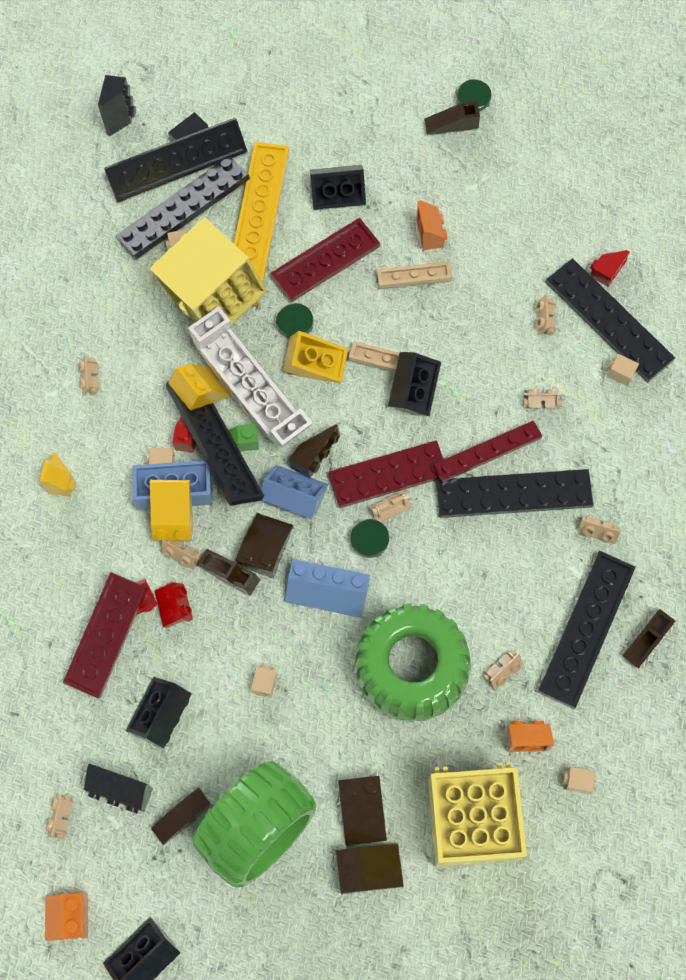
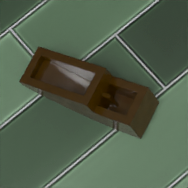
(229, 572)
(649, 638)
(181, 816)

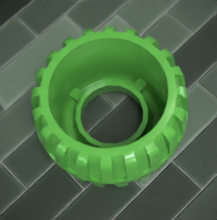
(412, 699)
(254, 824)

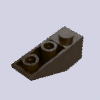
(456, 118)
(310, 453)

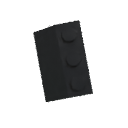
(116, 104)
(338, 187)
(414, 383)
(159, 712)
(117, 789)
(142, 954)

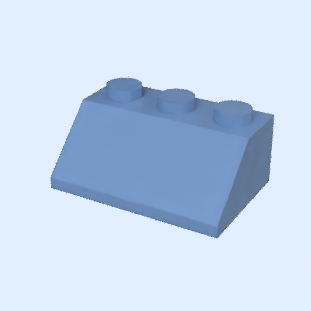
(293, 491)

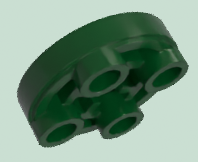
(473, 91)
(294, 318)
(369, 538)

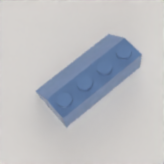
(195, 471)
(327, 588)

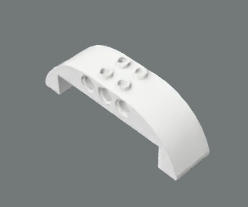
(246, 379)

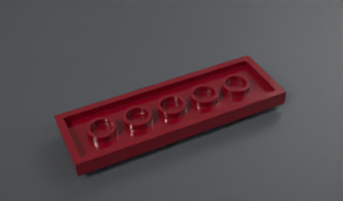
(325, 259)
(385, 474)
(105, 635)

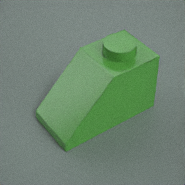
(245, 437)

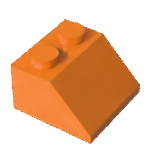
(430, 226)
(529, 737)
(66, 916)

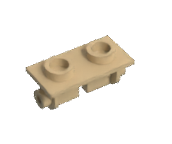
(545, 307)
(88, 368)
(550, 399)
(391, 506)
(606, 532)
(174, 550)
(510, 664)
(56, 823)

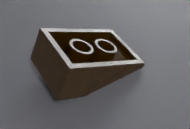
(264, 545)
(362, 810)
(369, 868)

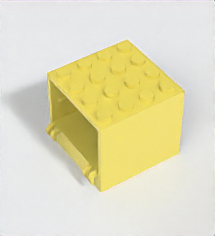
(208, 273)
(476, 817)

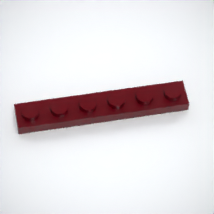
(487, 451)

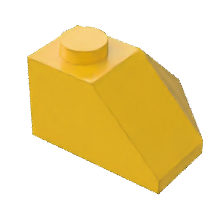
(56, 477)

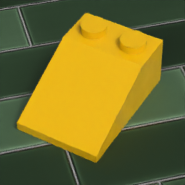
(315, 358)
(197, 386)
(171, 510)

